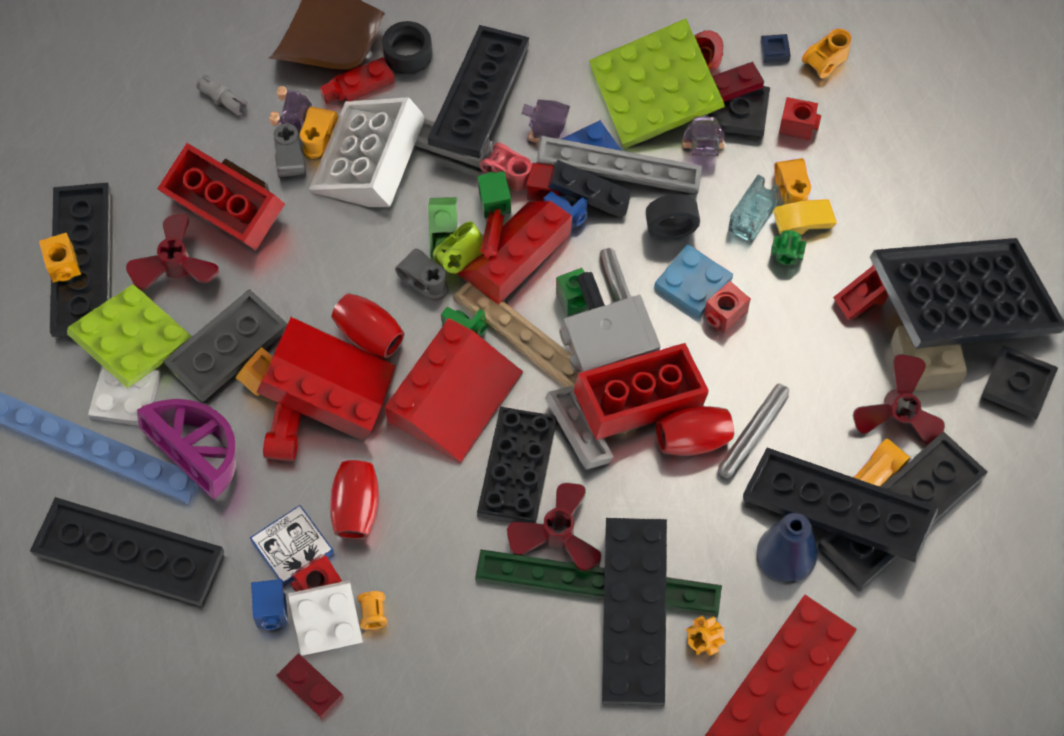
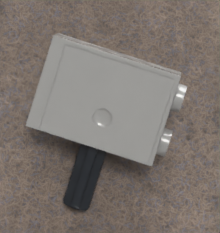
(607, 331)

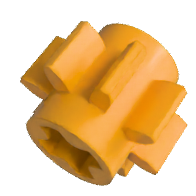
(705, 635)

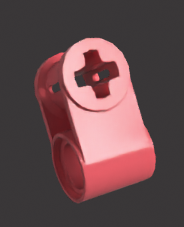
(511, 162)

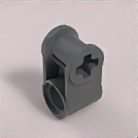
(289, 151)
(423, 274)

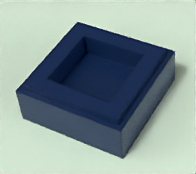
(775, 48)

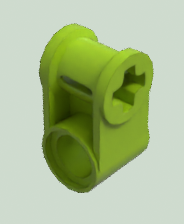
(460, 246)

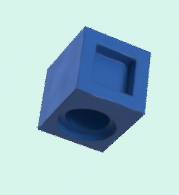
(269, 604)

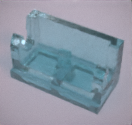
(753, 209)

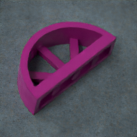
(155, 421)

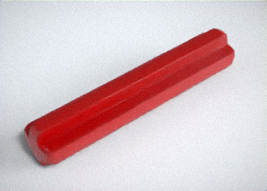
(492, 234)

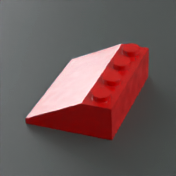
(327, 379)
(452, 391)

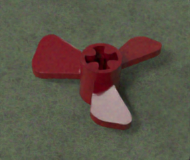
(147, 270)
(907, 375)
(528, 536)

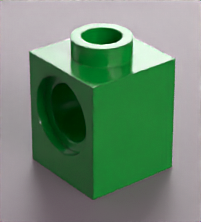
(494, 193)
(569, 292)

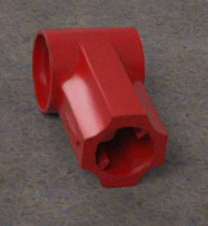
(282, 439)

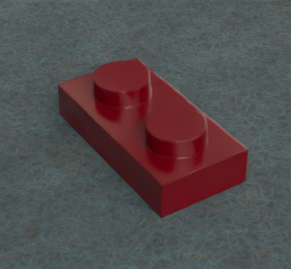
(738, 81)
(310, 686)

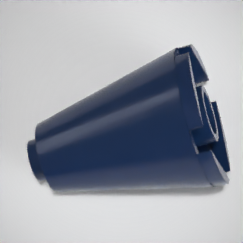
(788, 549)

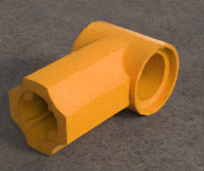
(883, 464)

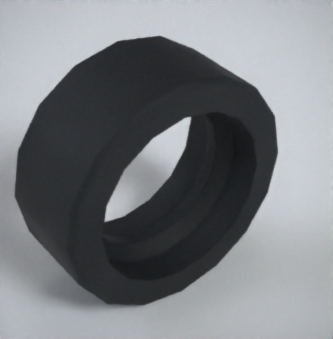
(407, 30)
(683, 215)

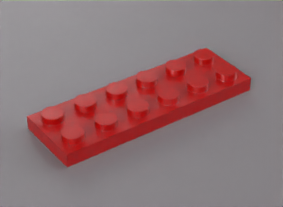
(785, 673)

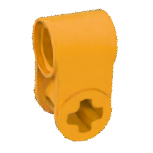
(828, 52)
(317, 131)
(792, 180)

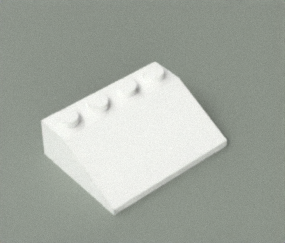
(368, 151)

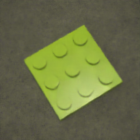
(128, 335)

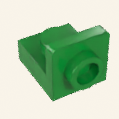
(476, 324)

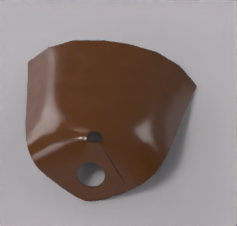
(330, 33)

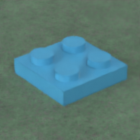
(692, 280)

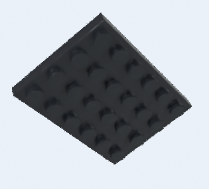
(966, 292)

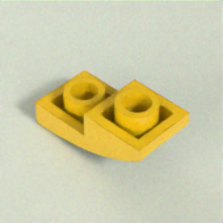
(804, 216)

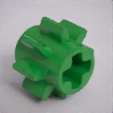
(788, 247)

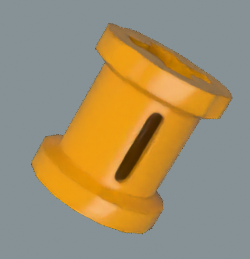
(372, 610)

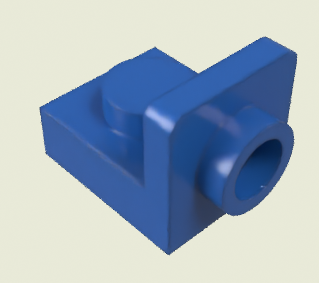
(578, 211)

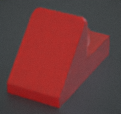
(862, 294)

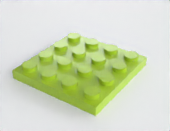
(656, 83)

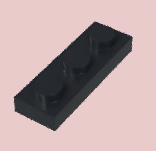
(594, 189)

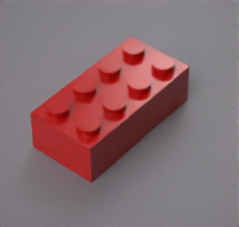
(221, 196)
(639, 390)

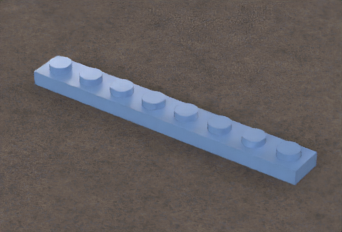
(96, 449)

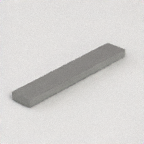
(621, 165)

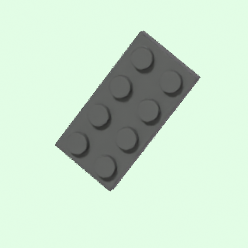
(225, 345)

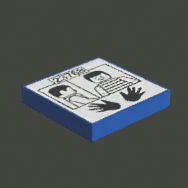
(290, 543)

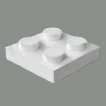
(116, 403)
(325, 617)

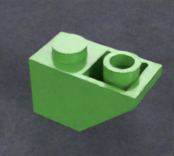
(442, 220)

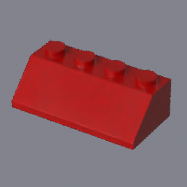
(522, 247)

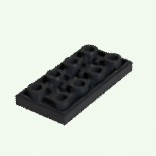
(517, 466)

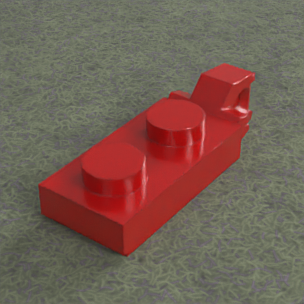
(358, 81)

